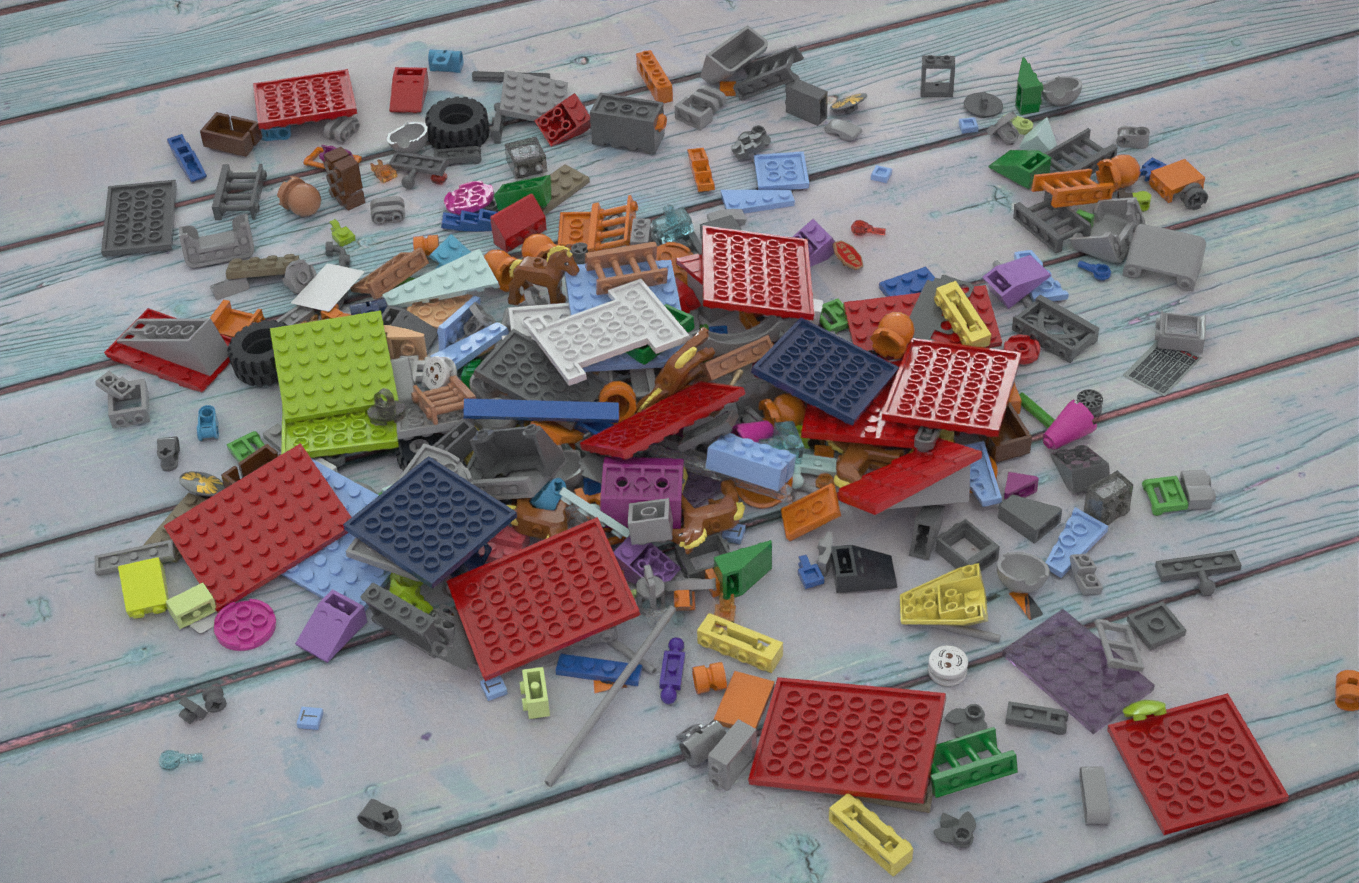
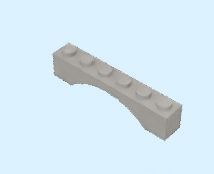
(728, 342)

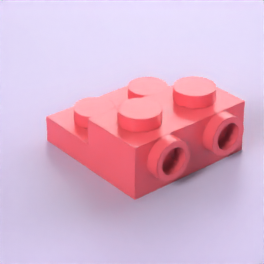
(505, 543)

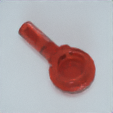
(439, 179)
(861, 227)

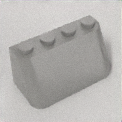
(733, 55)

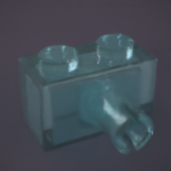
(672, 224)
(786, 438)

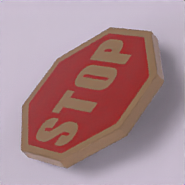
(848, 255)

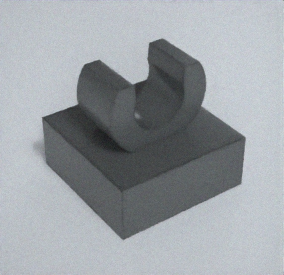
(191, 710)

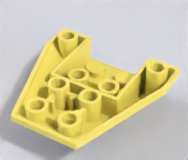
(947, 600)

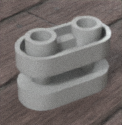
(707, 97)
(341, 128)
(387, 210)

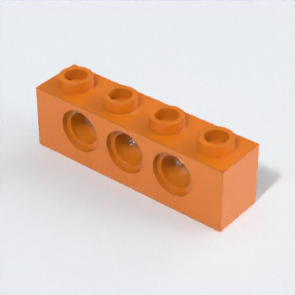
(654, 76)

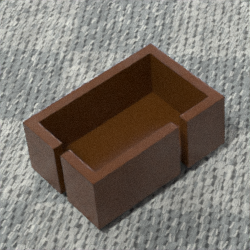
(220, 136)
(344, 178)
(1013, 438)
(249, 464)

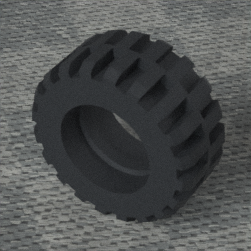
(457, 123)
(253, 354)

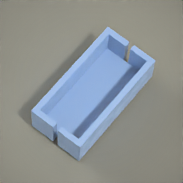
(751, 461)

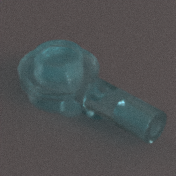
(172, 759)

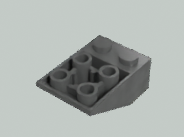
(404, 319)
(1080, 467)

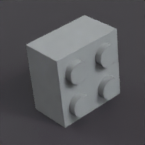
(650, 521)

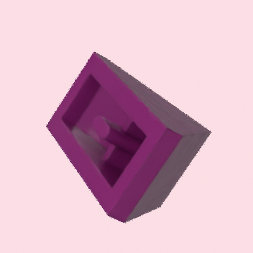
(1020, 485)

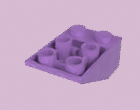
(819, 242)
(1015, 279)
(634, 558)
(331, 625)

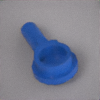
(1099, 271)

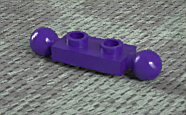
(672, 670)

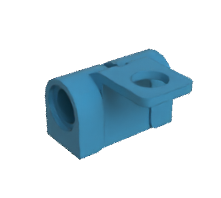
(445, 60)

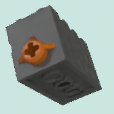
(627, 122)

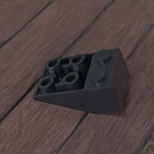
(861, 569)

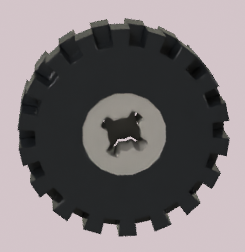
(408, 448)

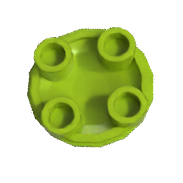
(1144, 707)

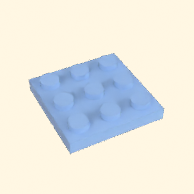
(781, 171)

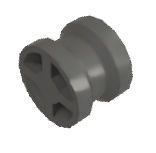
(578, 252)
(214, 699)

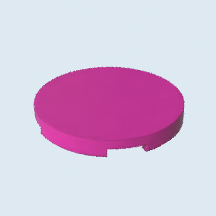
(469, 197)
(244, 625)

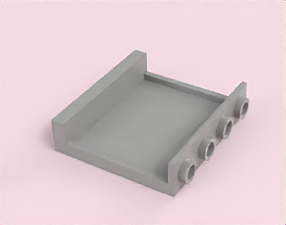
(516, 483)

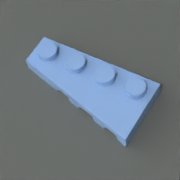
(757, 200)
(1049, 288)
(454, 325)
(473, 345)
(982, 478)
(1077, 538)

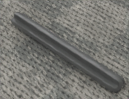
(498, 76)

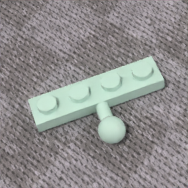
(813, 465)
(594, 511)

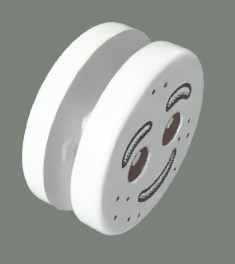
(437, 372)
(947, 665)

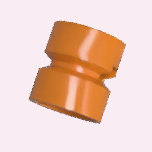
(427, 244)
(709, 677)
(1347, 690)

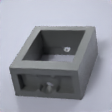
(937, 89)
(712, 543)
(988, 548)

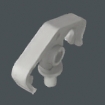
(693, 584)

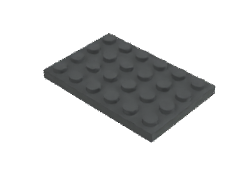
(139, 218)
(526, 373)

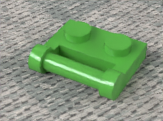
(836, 313)
(241, 447)
(1171, 492)

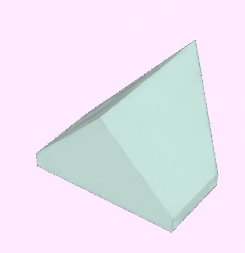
(1039, 138)

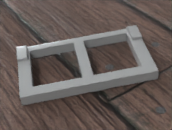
(1102, 625)

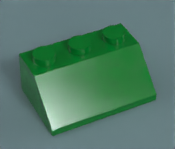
(515, 191)

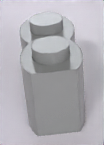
(1197, 489)

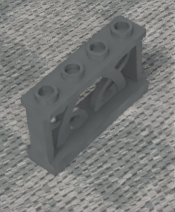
(1052, 314)
(402, 619)

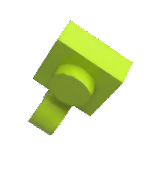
(341, 235)

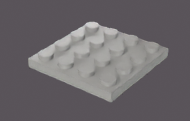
(530, 95)
(417, 424)

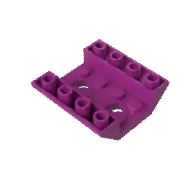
(642, 480)

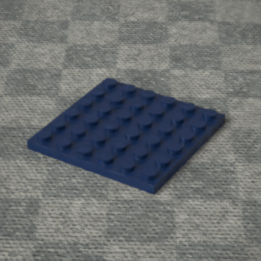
(825, 371)
(430, 521)

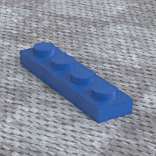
(595, 669)

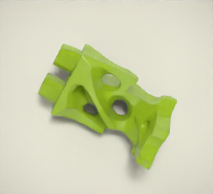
(409, 591)

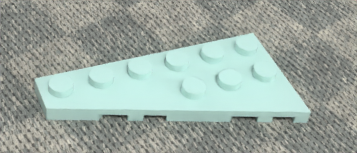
(445, 282)

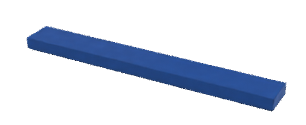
(541, 410)

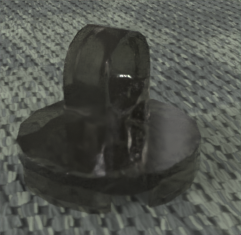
(387, 410)

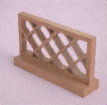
(391, 273)

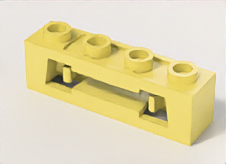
(965, 315)
(740, 643)
(871, 834)

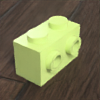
(190, 604)
(536, 693)

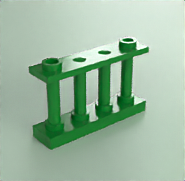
(973, 773)

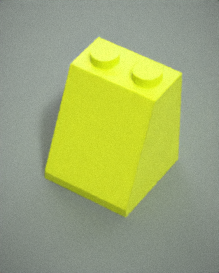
(144, 587)

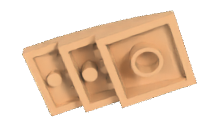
(405, 342)

